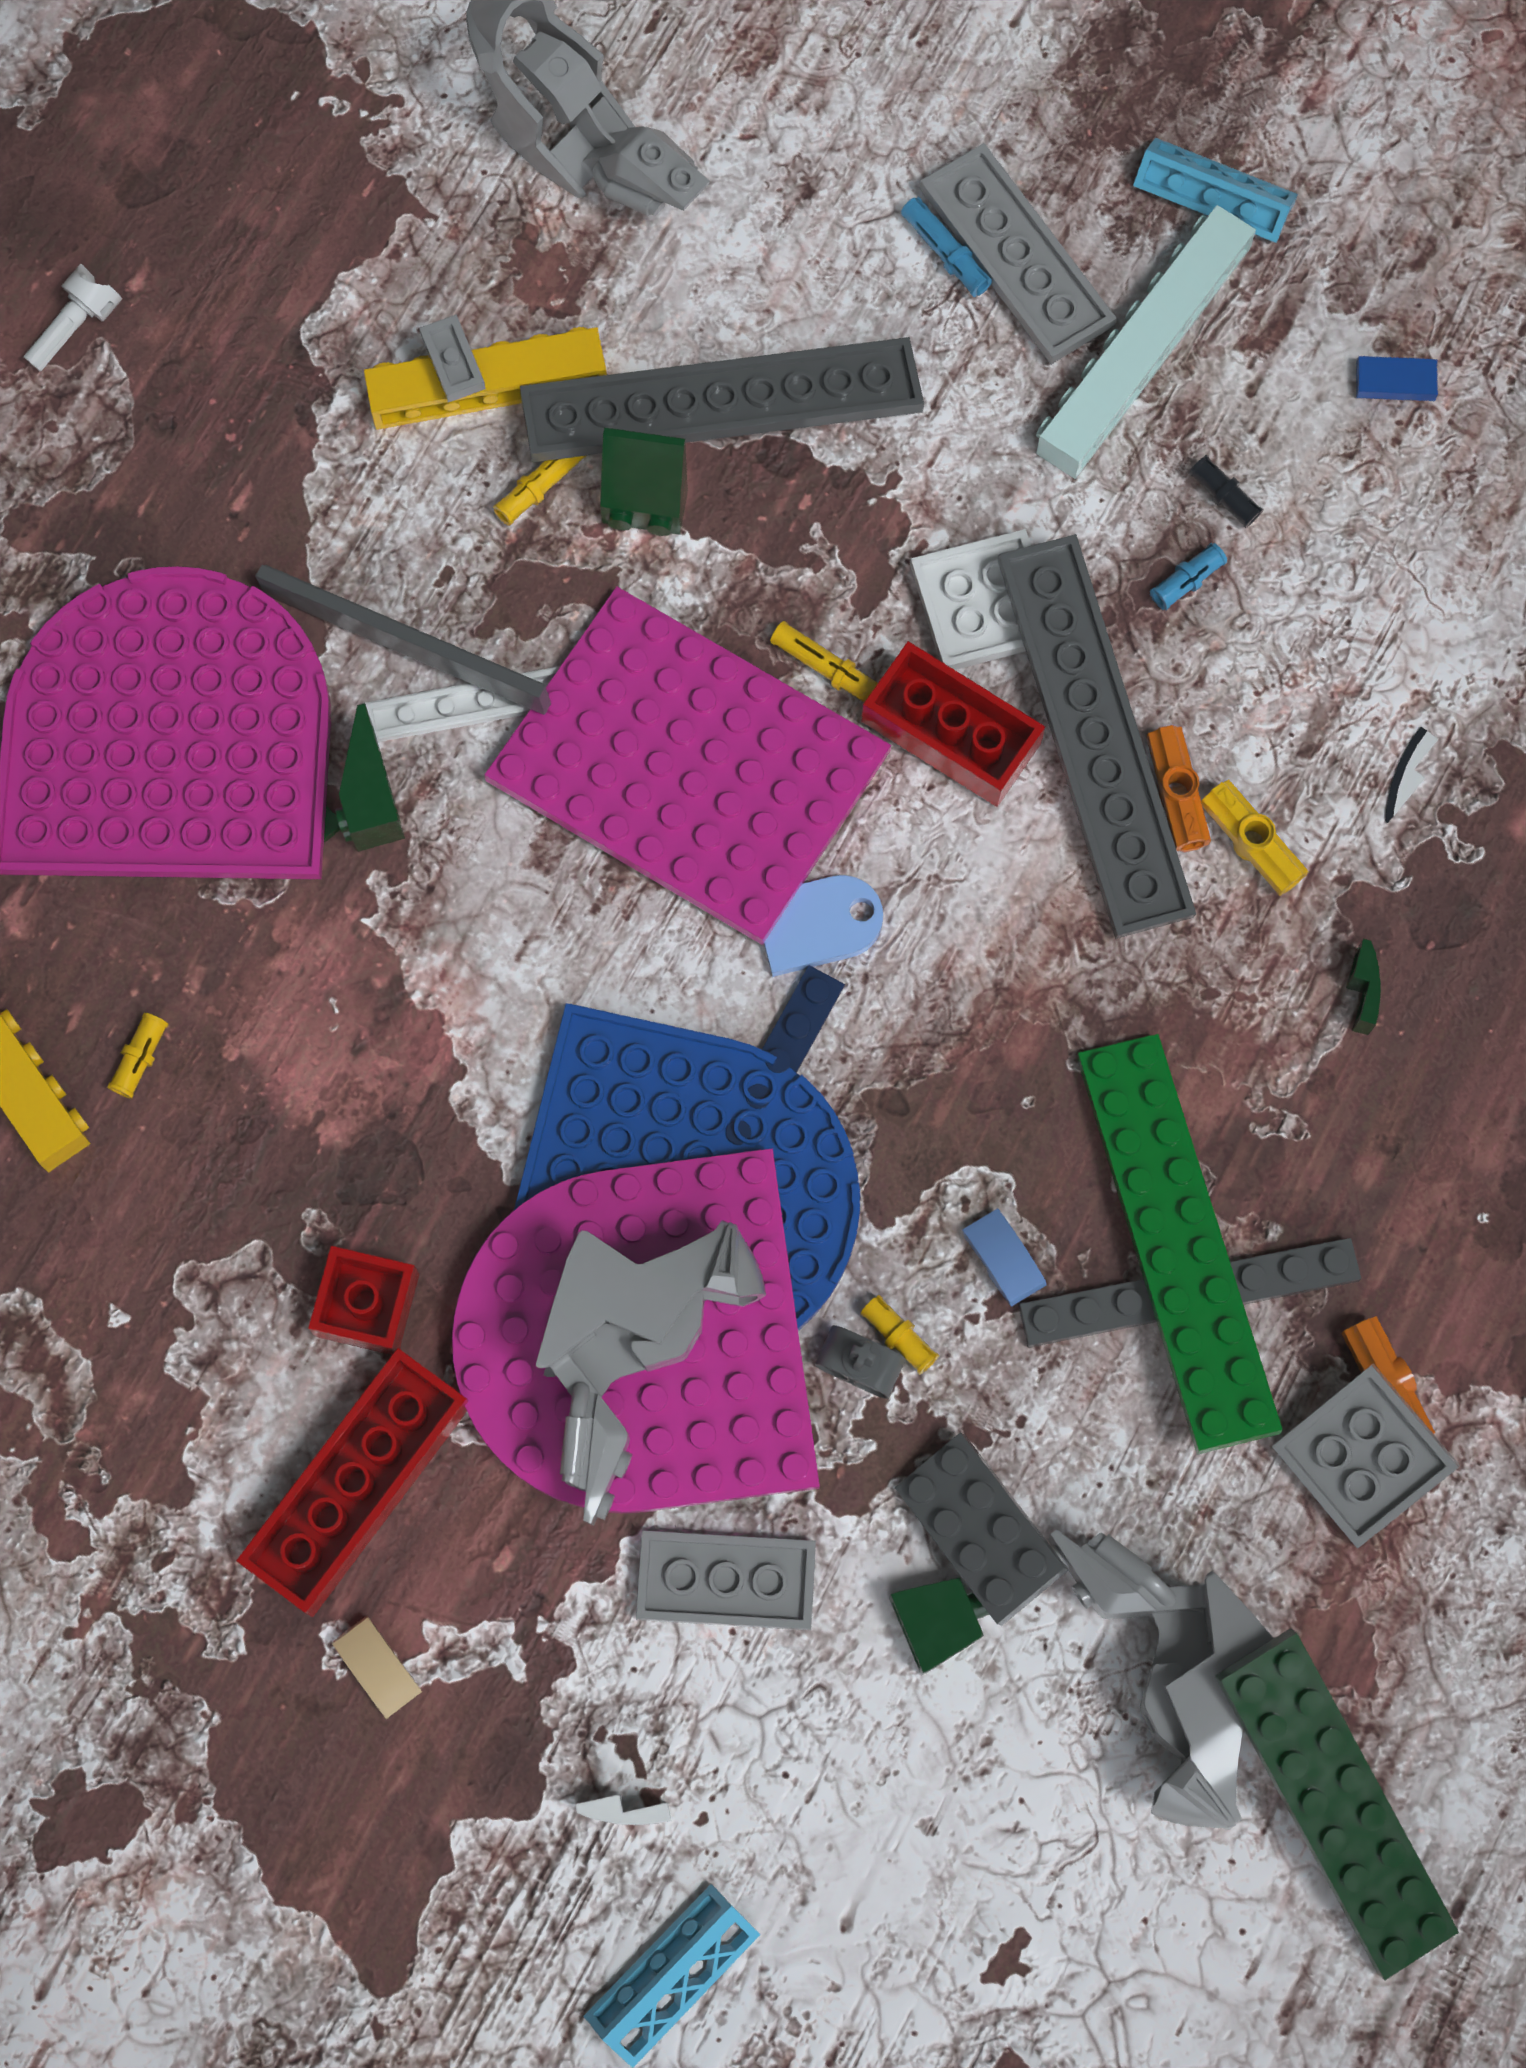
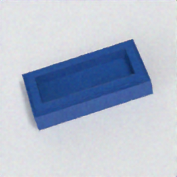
(1396, 378)

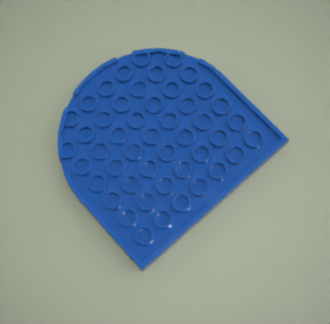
(665, 1093)

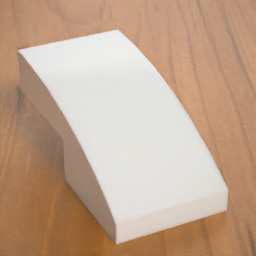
(612, 1811)

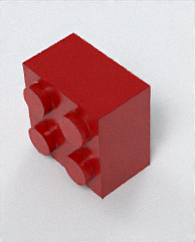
(364, 1300)

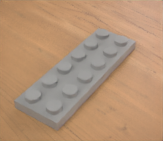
(1018, 253)

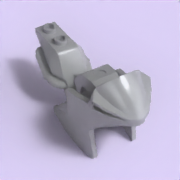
(627, 162)
(626, 1320)
(1182, 1702)

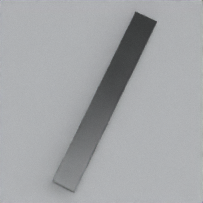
(404, 639)

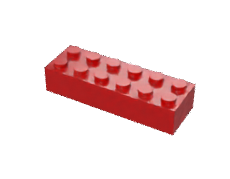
(354, 1483)

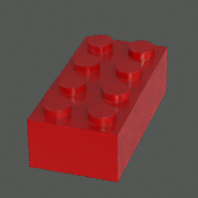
(952, 723)

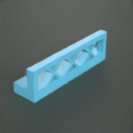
(1206, 183)
(666, 1971)

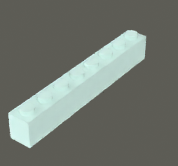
(1144, 342)

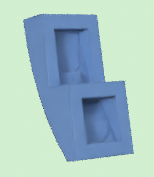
(1004, 1257)

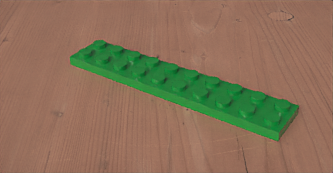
(1179, 1245)

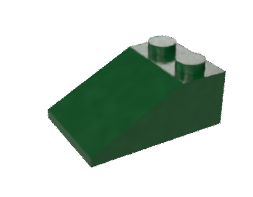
(643, 481)
(365, 792)

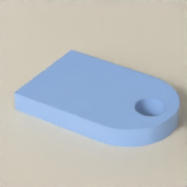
(820, 926)

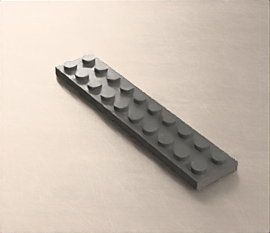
(724, 397)
(1096, 736)

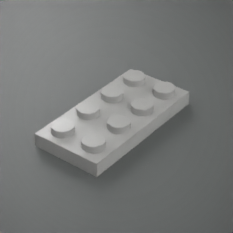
(726, 1580)

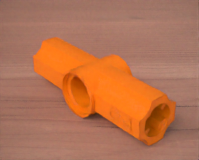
(1171, 766)
(1371, 1345)

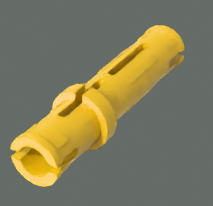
(532, 488)
(840, 672)

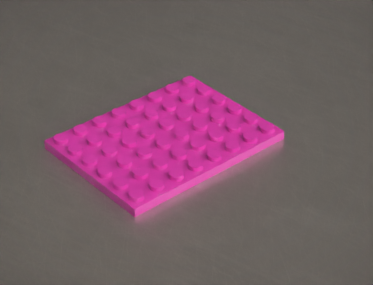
(689, 764)

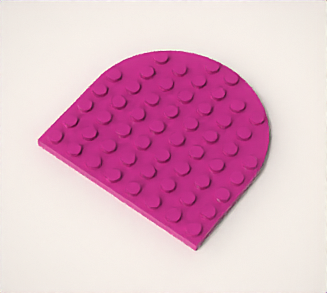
(166, 736)
(699, 1430)

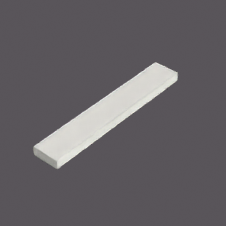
(445, 709)

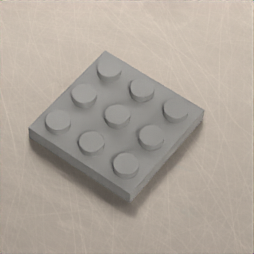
(1365, 1456)

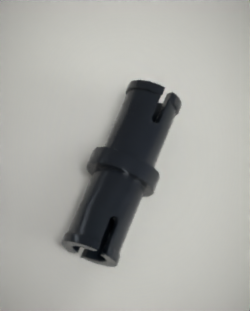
(1226, 491)

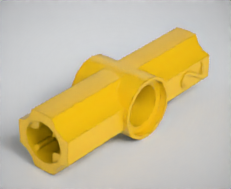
(1236, 818)

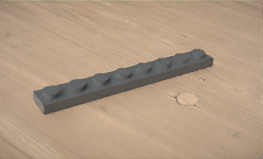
(1130, 1306)

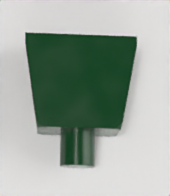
(938, 1621)

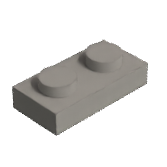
(452, 358)

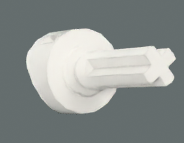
(85, 299)

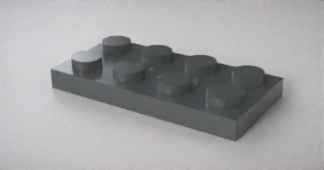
(981, 1529)

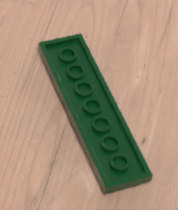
(1337, 1803)

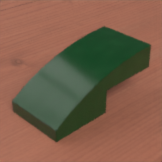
(1365, 978)

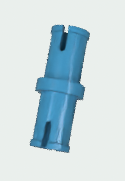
(1188, 576)

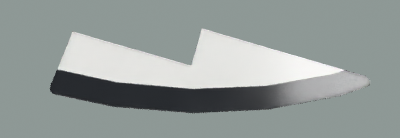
(1406, 778)

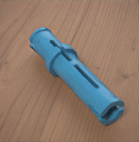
(956, 258)

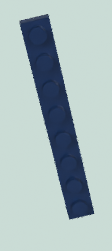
(795, 1033)

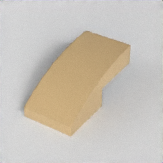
(376, 1667)

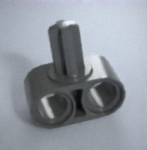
(860, 1361)

